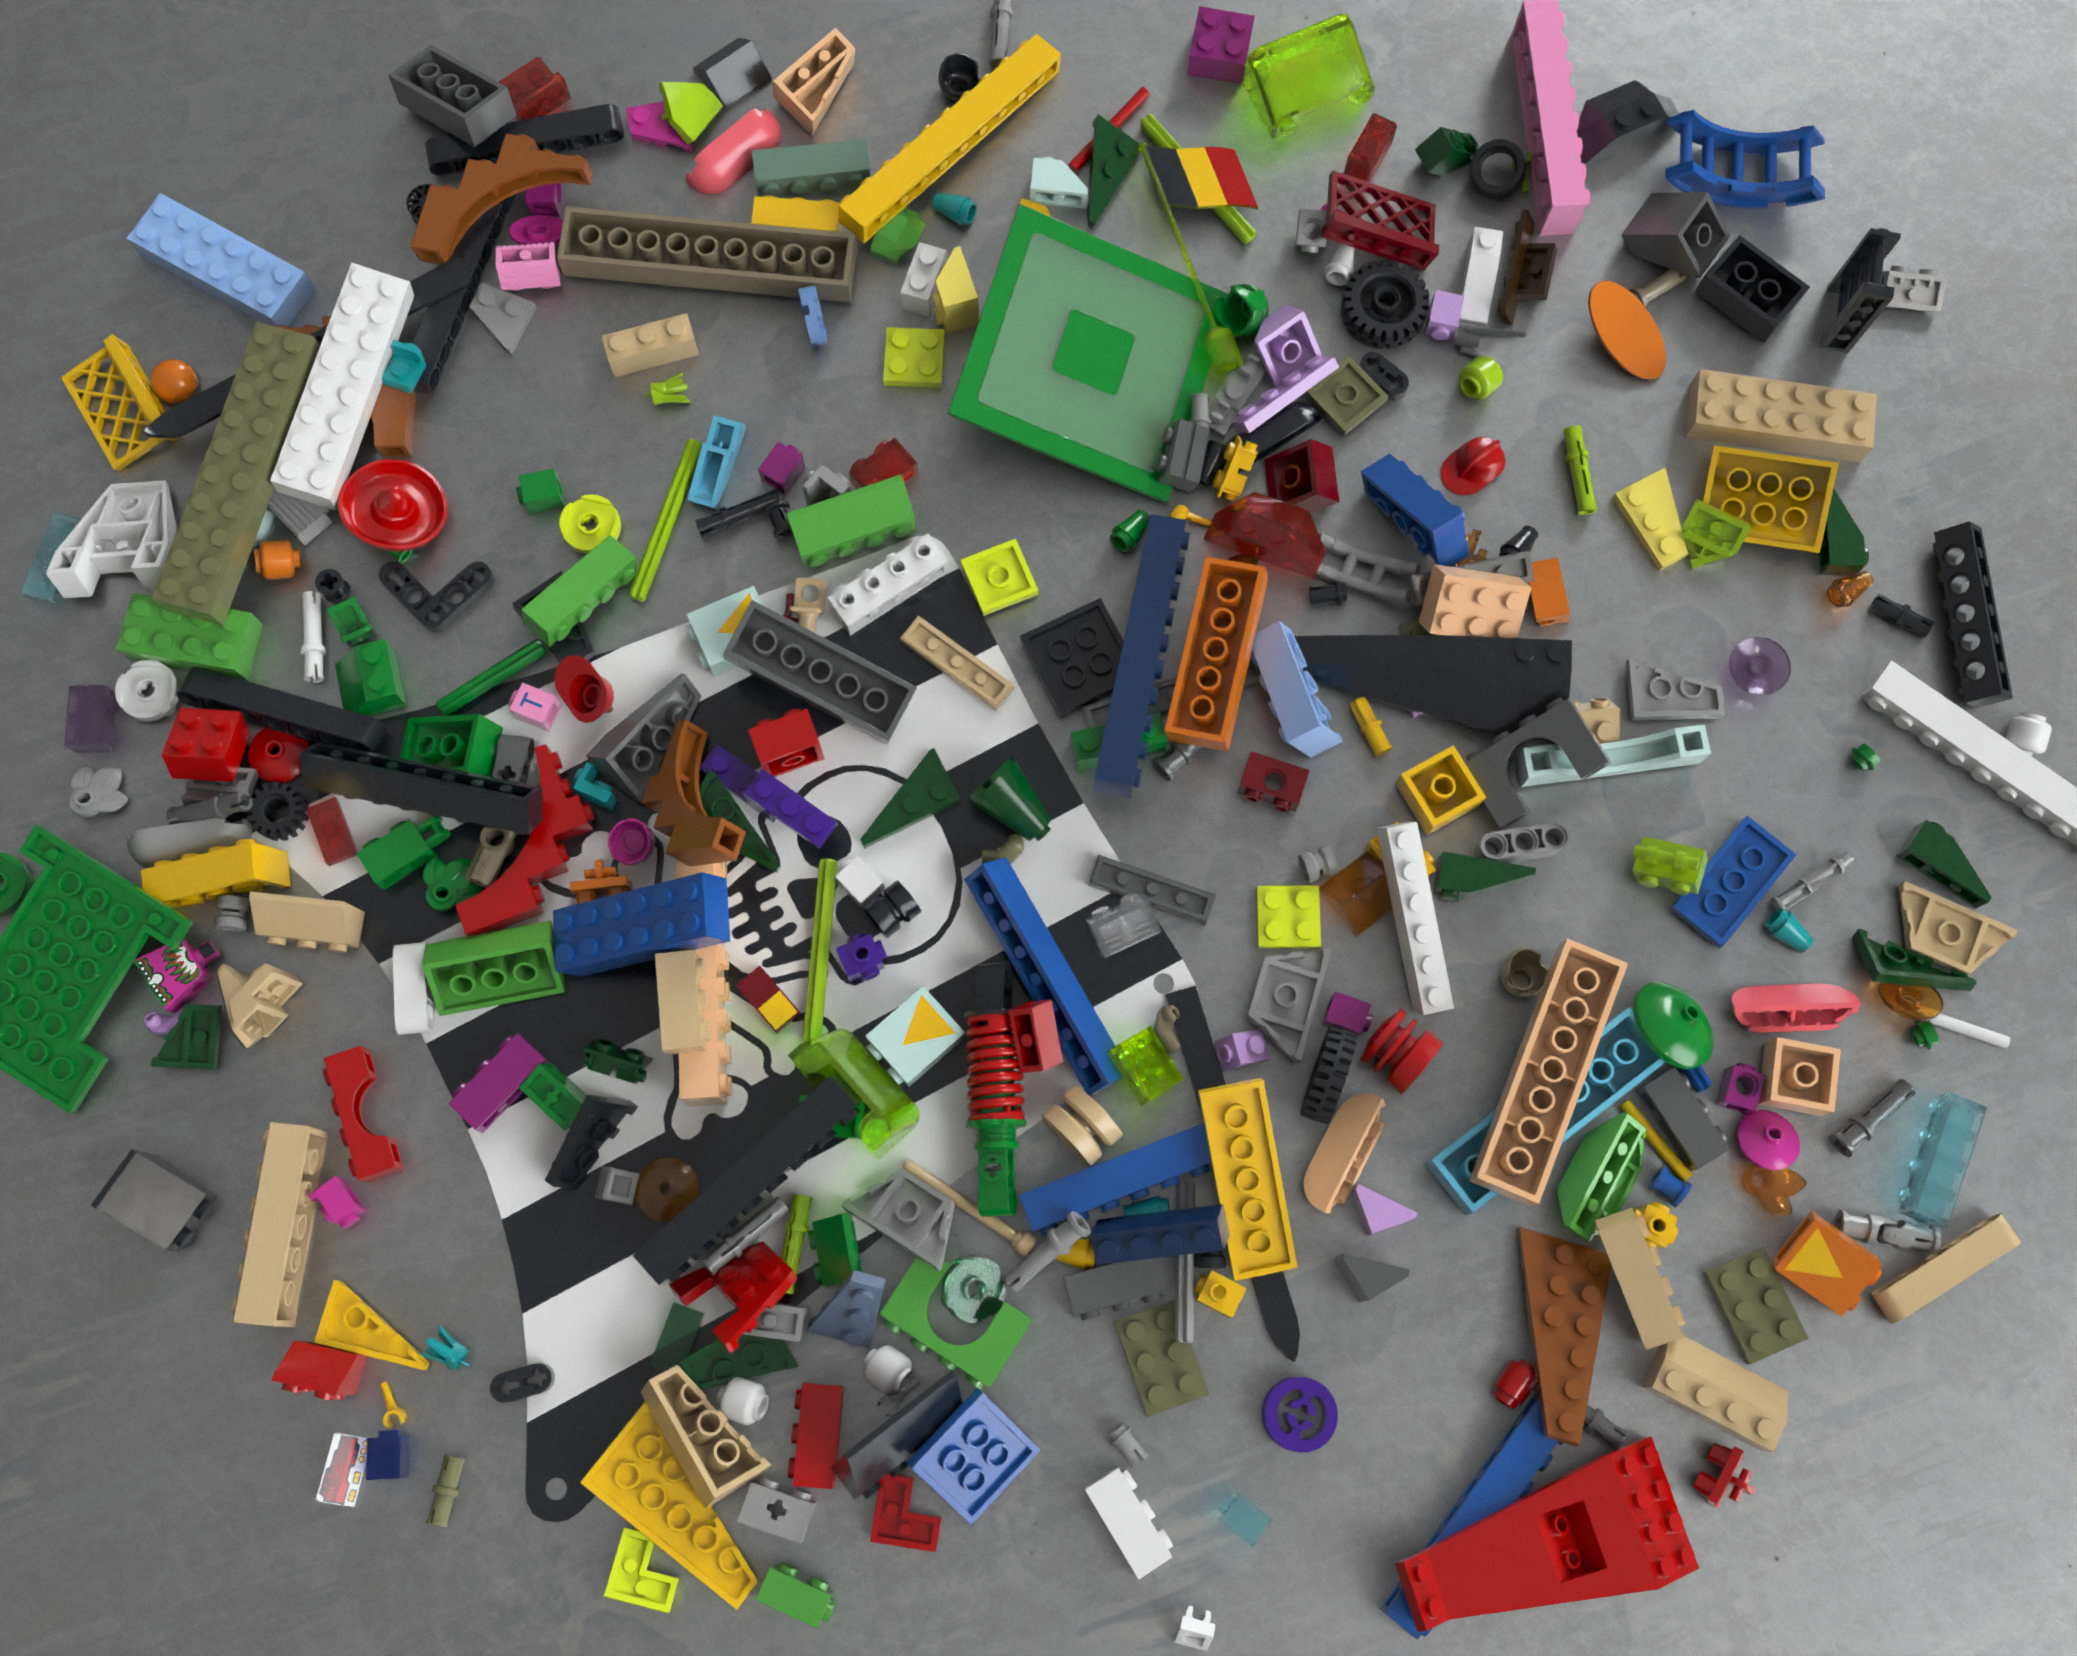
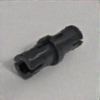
(1901, 615)

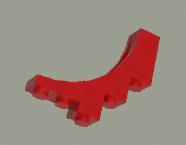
(514, 894)

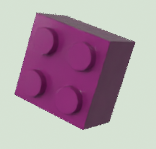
(1220, 45)

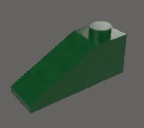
(1842, 543)
(1943, 861)
(1468, 876)

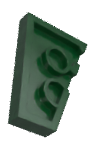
(753, 1357)

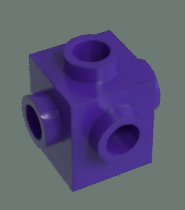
(854, 949)

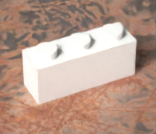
(1129, 1521)

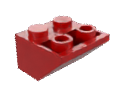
(320, 1368)

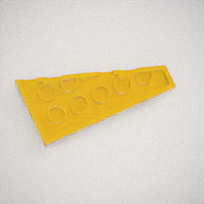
(652, 1492)

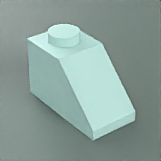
(1056, 184)

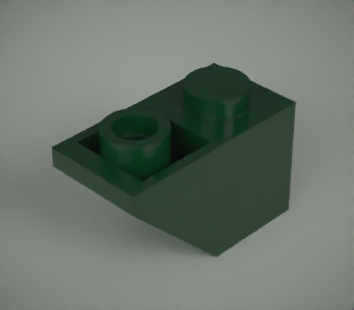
(1446, 151)

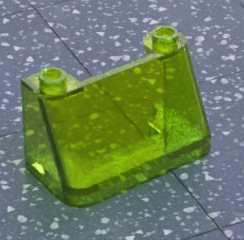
(1307, 73)
(891, 1108)

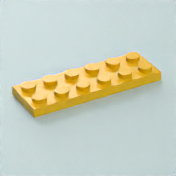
(1248, 1178)

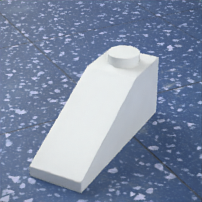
(1480, 274)

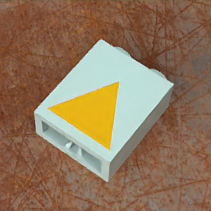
(715, 626)
(914, 1037)

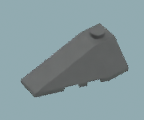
(639, 743)

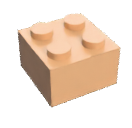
(1799, 1076)

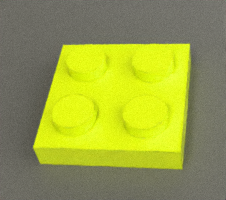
(914, 357)
(999, 577)
(1288, 917)

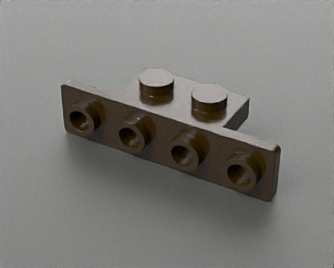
(1528, 271)

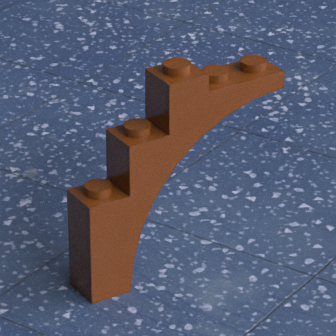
(484, 184)
(391, 415)
(677, 800)

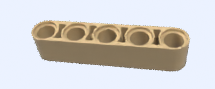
(1946, 1268)

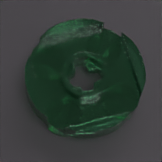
(956, 1283)

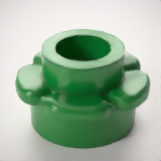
(1865, 757)
(1924, 1034)

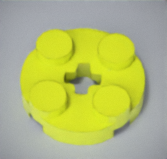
(583, 511)

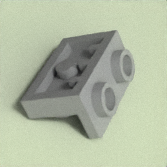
(1914, 290)

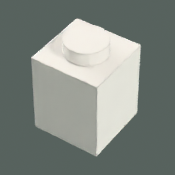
(859, 881)

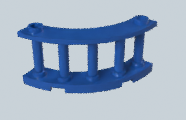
(1736, 192)

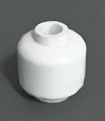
(2029, 733)
(888, 1369)
(743, 1401)

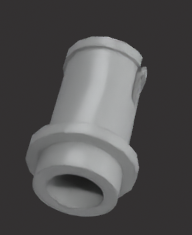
(1200, 410)
(1127, 1445)

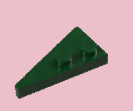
(1111, 159)
(921, 796)
(720, 803)
(1905, 967)

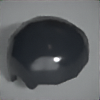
(957, 75)

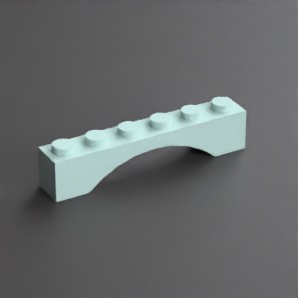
(1656, 751)

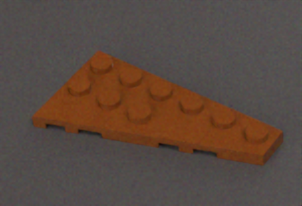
(1565, 1316)

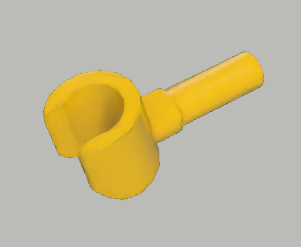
(1182, 512)
(391, 1407)

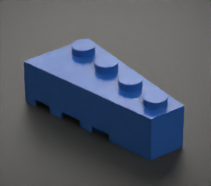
(1417, 510)

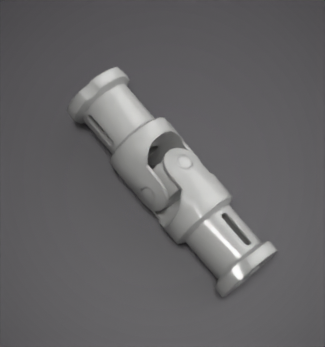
(1889, 1232)

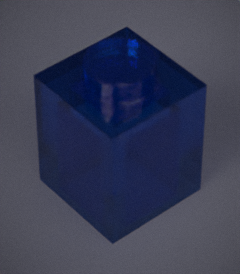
(387, 1456)

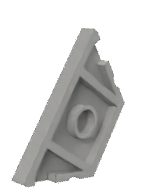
(1288, 998)
(908, 1215)

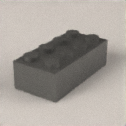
(452, 95)

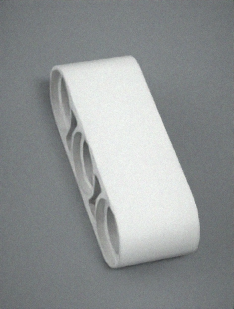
(411, 990)

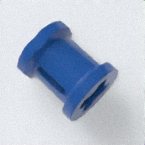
(1669, 1186)

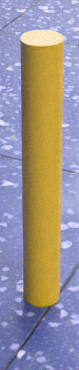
(1658, 1142)

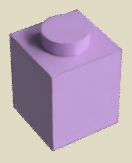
(1444, 315)

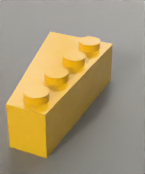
(216, 873)

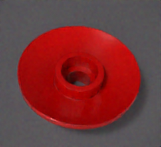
(279, 767)

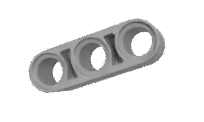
(1532, 835)

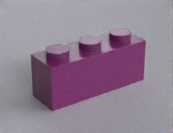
(496, 1083)

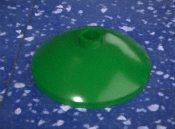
(1673, 1025)

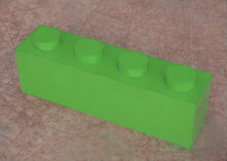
(579, 591)

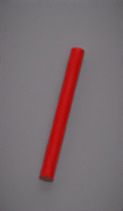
(1118, 119)

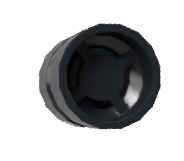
(891, 909)

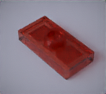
(332, 831)

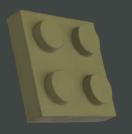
(1346, 396)

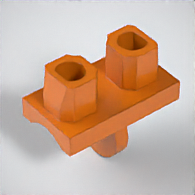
(589, 889)

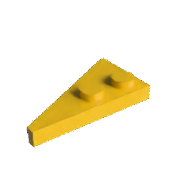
(357, 1328)

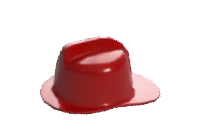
(1473, 466)
(583, 689)

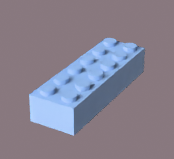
(220, 262)

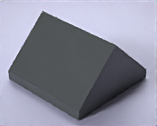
(1368, 1277)

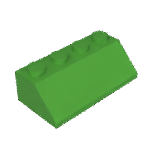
(852, 521)
(492, 968)

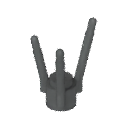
(1470, 335)

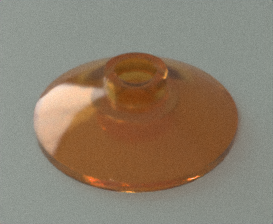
(1912, 1001)
(683, 1188)

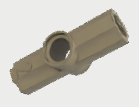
(490, 858)

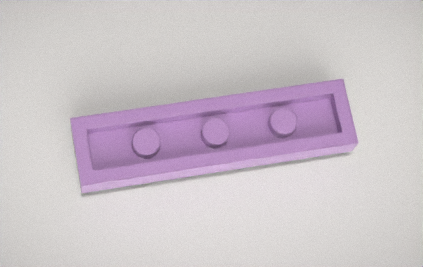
(1278, 398)

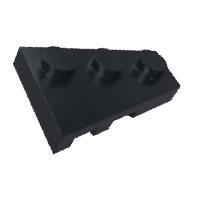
(575, 642)
(591, 1128)

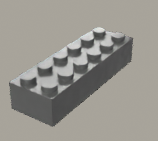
(819, 672)

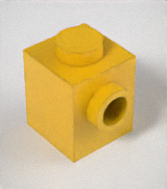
(1219, 1293)

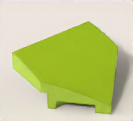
(688, 107)
(1712, 534)

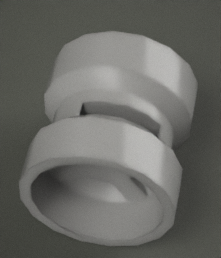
(1317, 864)
(231, 913)

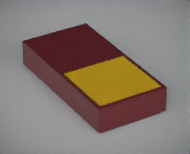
(768, 999)

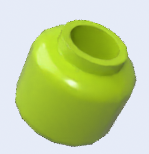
(1480, 377)

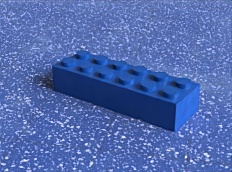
(641, 923)

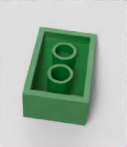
(453, 742)

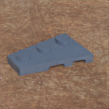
(852, 1310)

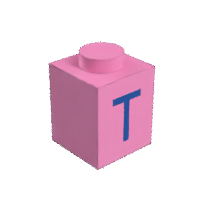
(534, 706)

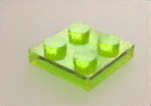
(1145, 1065)

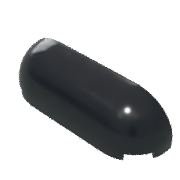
(1281, 429)

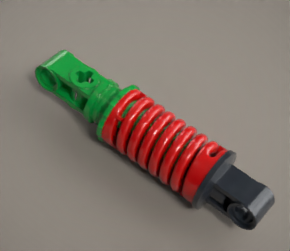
(993, 1089)

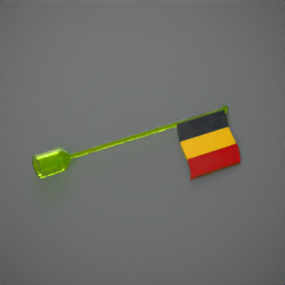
(1201, 181)

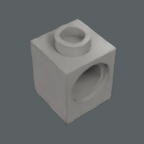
(1310, 216)

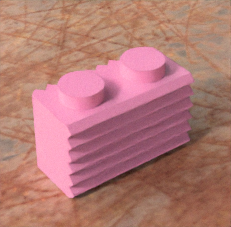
(527, 266)

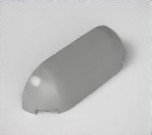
(175, 840)

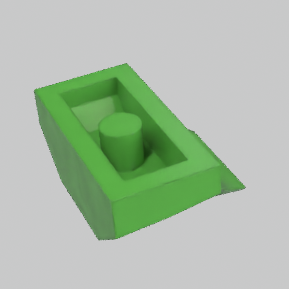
(898, 236)

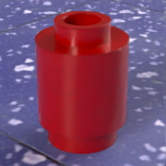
(1515, 1384)

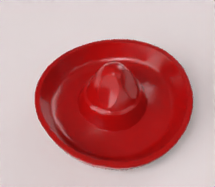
(393, 505)

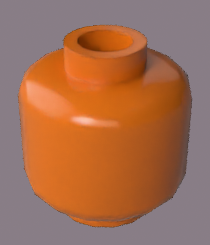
(276, 559)

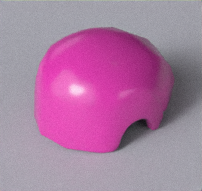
(631, 841)

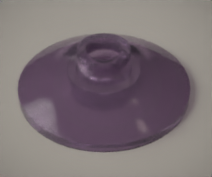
(1770, 659)

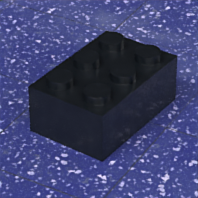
(1752, 288)

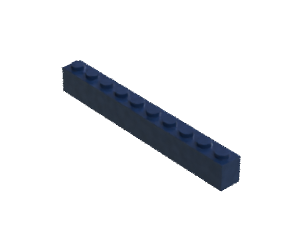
(1140, 657)

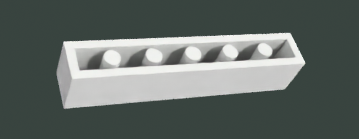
(1415, 918)

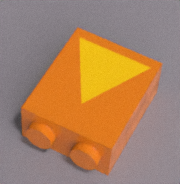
(1827, 1264)

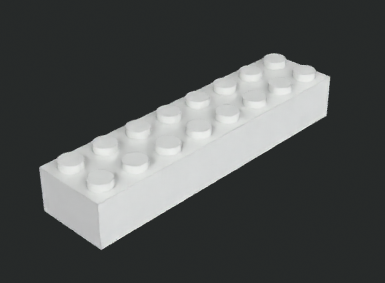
(342, 386)

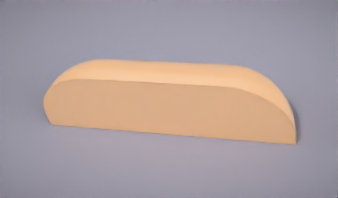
(1343, 1151)

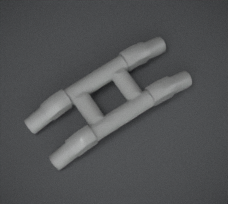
(1380, 564)

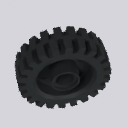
(1385, 284)
(1329, 1075)

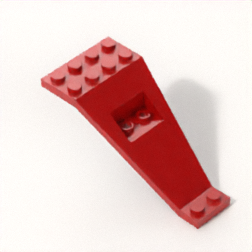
(1573, 1540)

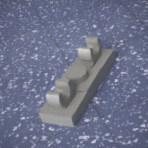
(1235, 394)

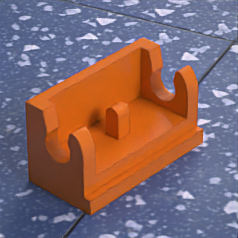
(1549, 593)

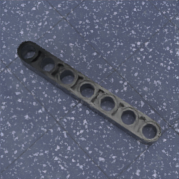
(554, 132)
(281, 710)

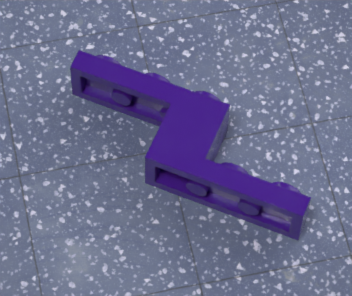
(770, 796)

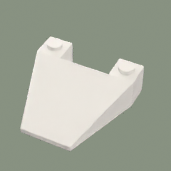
(121, 533)

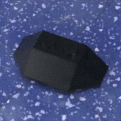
(1622, 120)

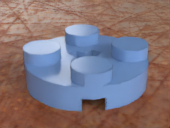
(813, 315)

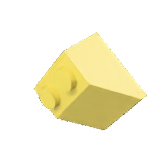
(955, 295)

